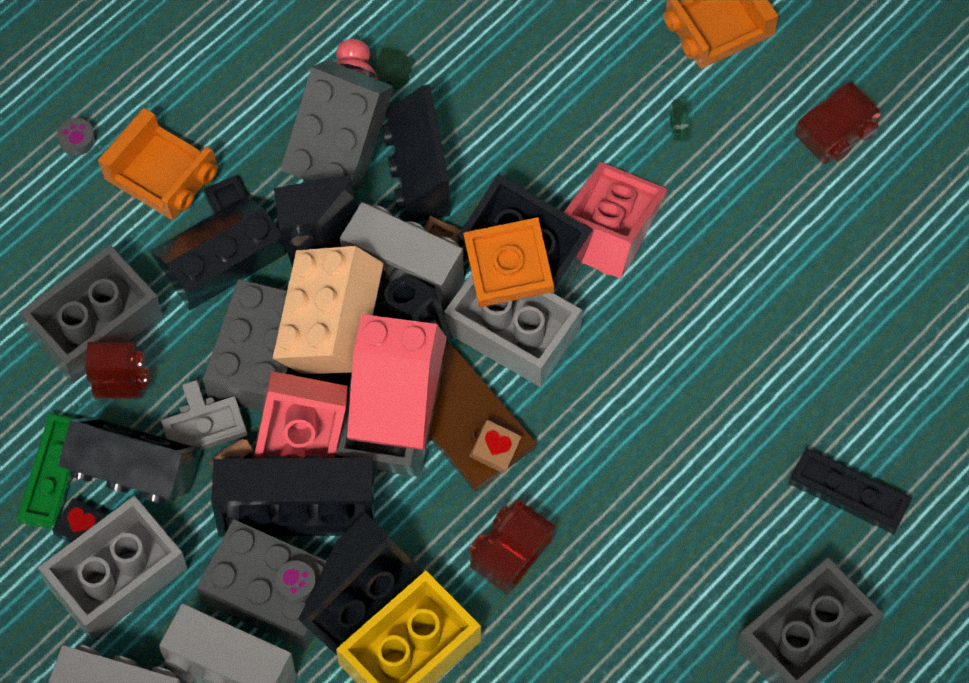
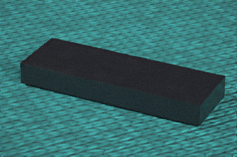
(850, 491)

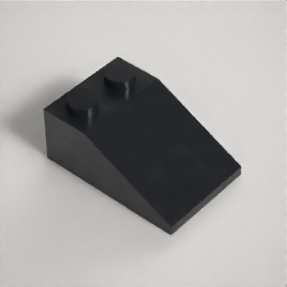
(356, 582)

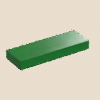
(47, 482)

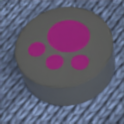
(76, 136)
(295, 581)

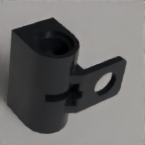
(412, 301)

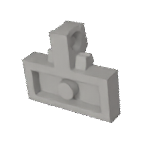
(203, 421)

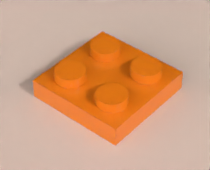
(508, 262)

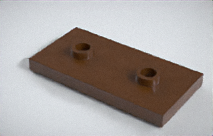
(459, 413)

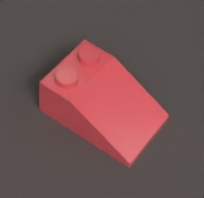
(619, 213)
(394, 381)
(300, 417)

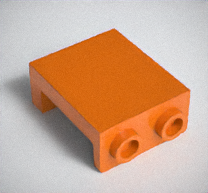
(719, 27)
(157, 166)

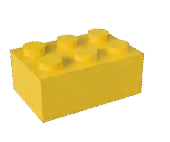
(411, 637)

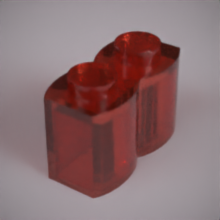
(838, 123)
(116, 370)
(511, 546)

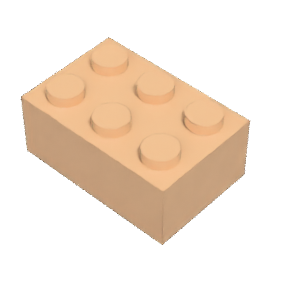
(325, 307)

